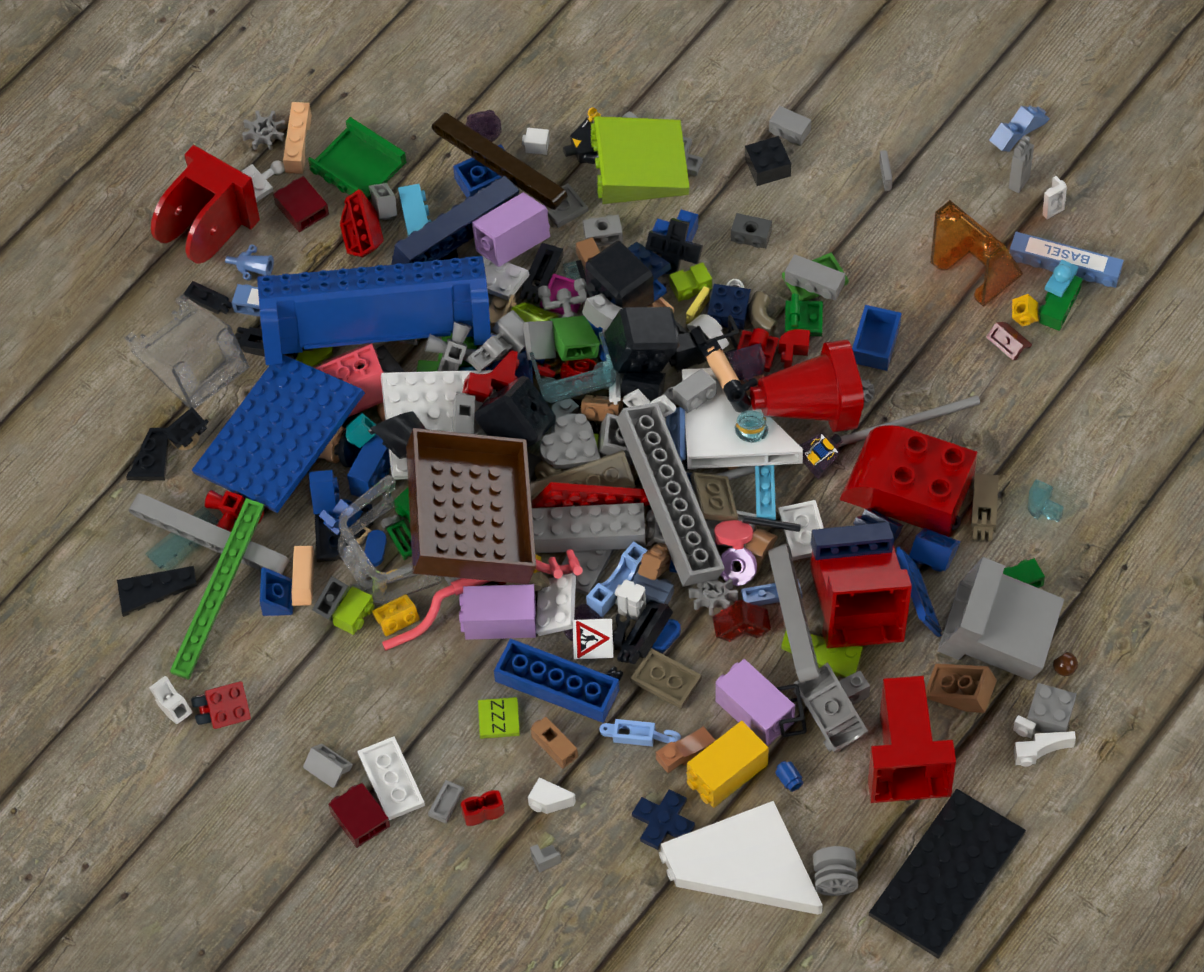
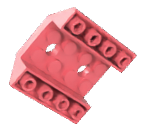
(368, 378)

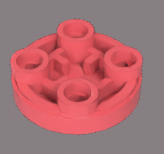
(733, 533)

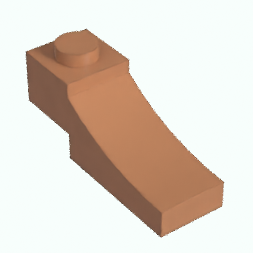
(683, 750)

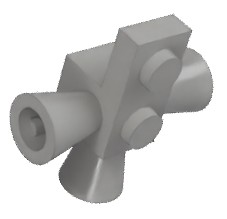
(453, 350)

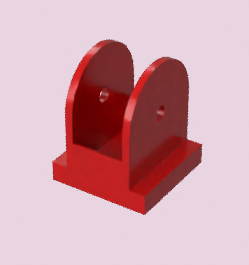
(211, 194)

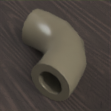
(758, 313)

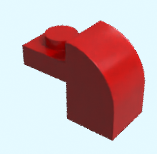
(793, 343)

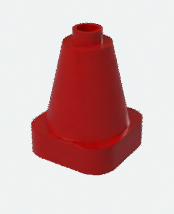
(815, 389)

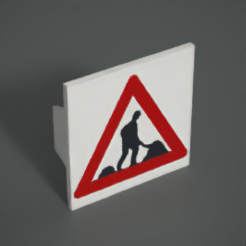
(592, 639)

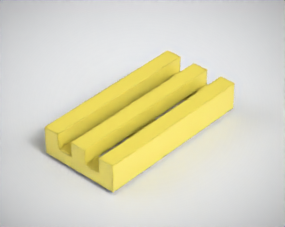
(698, 305)

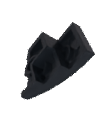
(397, 431)

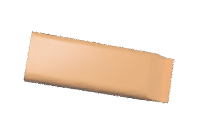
(303, 575)

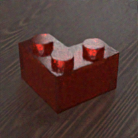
(741, 619)

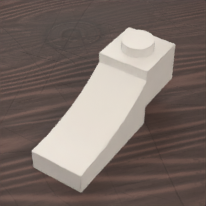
(1029, 751)

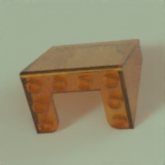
(957, 235)

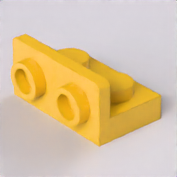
(396, 615)

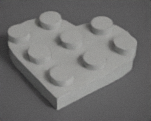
(570, 443)

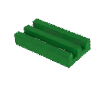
(396, 527)

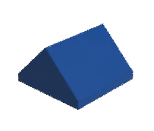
(275, 593)

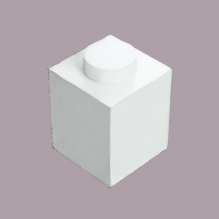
(536, 141)

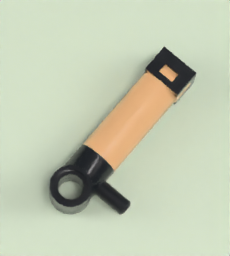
(727, 377)

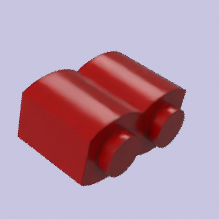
(487, 806)

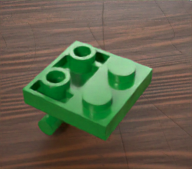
(804, 315)

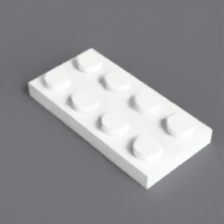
(391, 778)

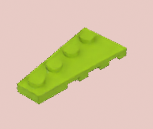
(842, 660)

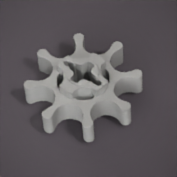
(264, 130)
(713, 595)

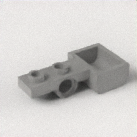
(508, 337)

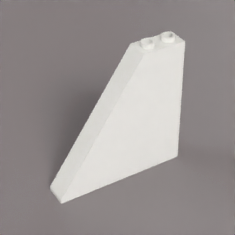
(713, 439)
(743, 860)

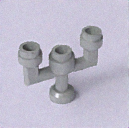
(564, 297)

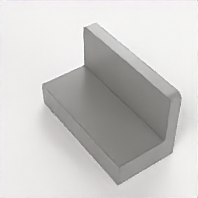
(326, 764)

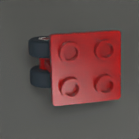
(222, 705)

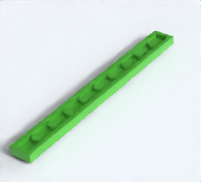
(217, 589)

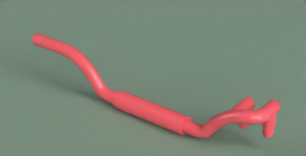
(457, 588)

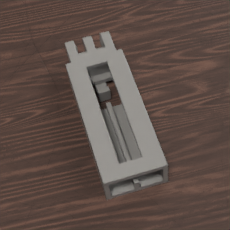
(1021, 164)

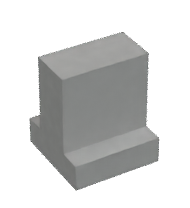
(1001, 621)

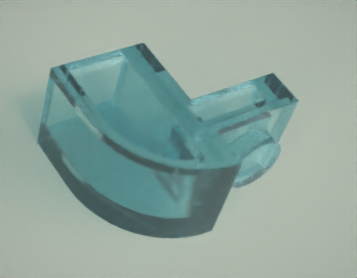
(1040, 502)

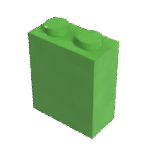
(575, 338)

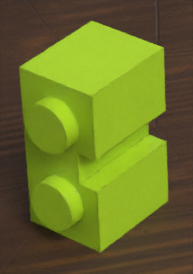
(690, 282)
(352, 610)

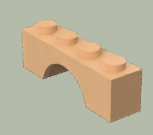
(296, 135)

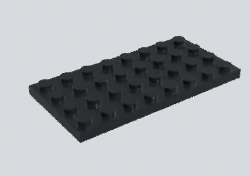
(947, 873)

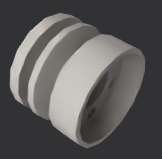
(835, 871)

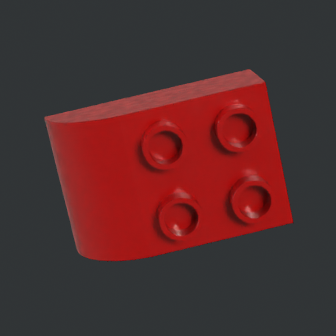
(911, 477)

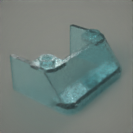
(599, 378)

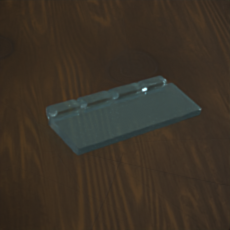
(173, 545)

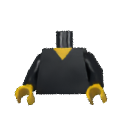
(581, 141)

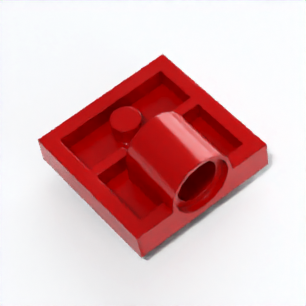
(768, 343)

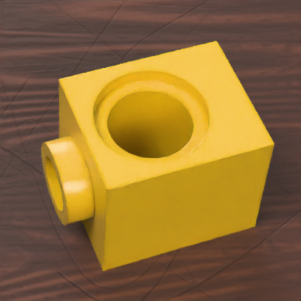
(1025, 310)

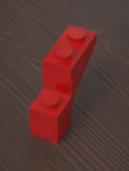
(483, 384)

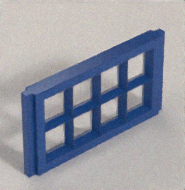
(919, 593)

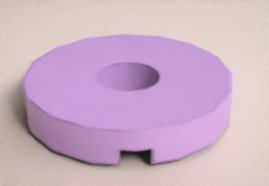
(748, 563)

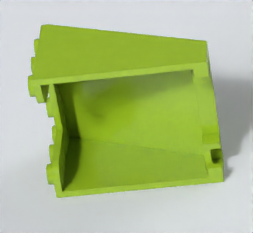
(639, 158)

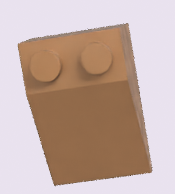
(961, 686)

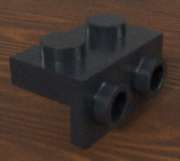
(185, 428)

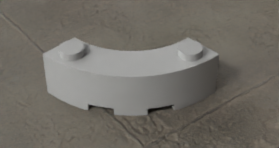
(600, 311)

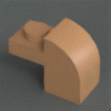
(760, 544)

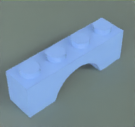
(603, 595)

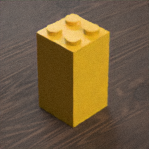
(727, 764)

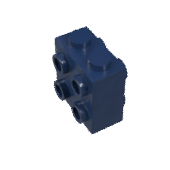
(729, 301)

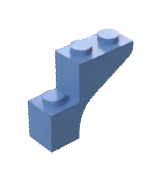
(1022, 123)

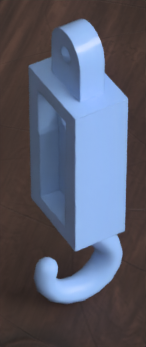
(640, 733)

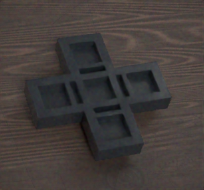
(674, 245)

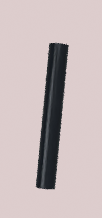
(771, 523)

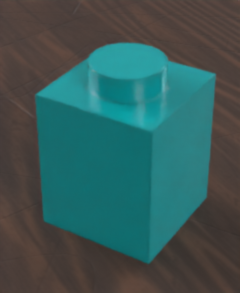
(357, 430)

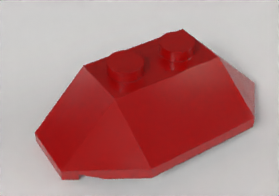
(360, 225)

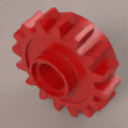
(576, 367)

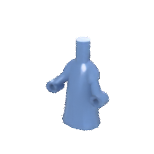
(247, 262)

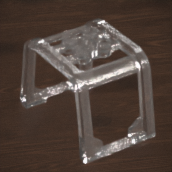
(358, 561)

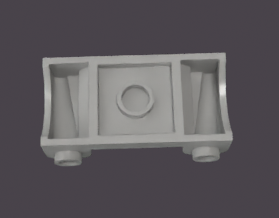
(832, 710)

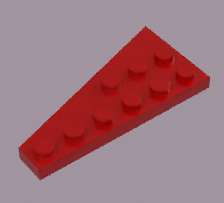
(584, 495)

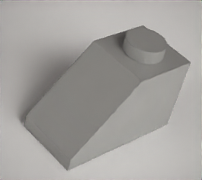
(383, 201)

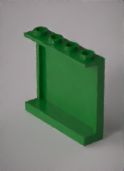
(358, 160)

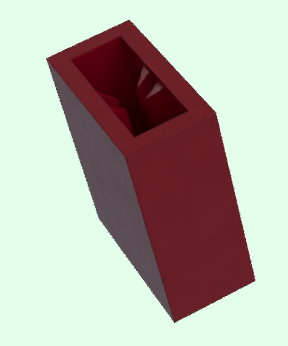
(301, 204)
(359, 814)

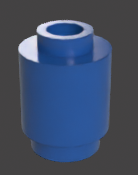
(789, 776)

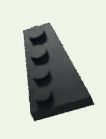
(148, 588)

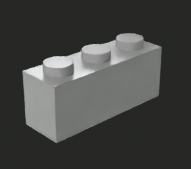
(814, 277)

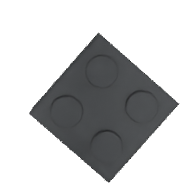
(767, 160)

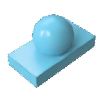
(1061, 278)

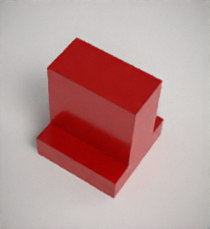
(862, 599)
(909, 761)

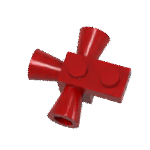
(229, 505)

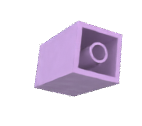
(511, 229)
(498, 612)
(754, 701)

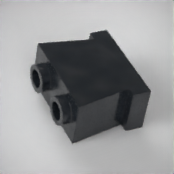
(688, 351)

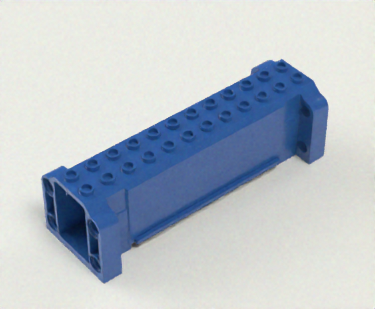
(372, 305)

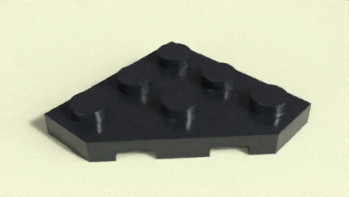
(328, 541)

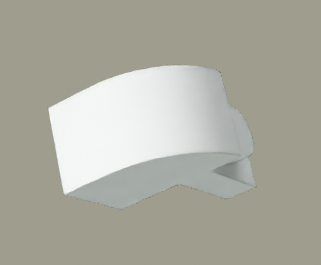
(710, 328)
(170, 701)

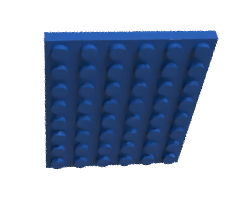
(278, 432)

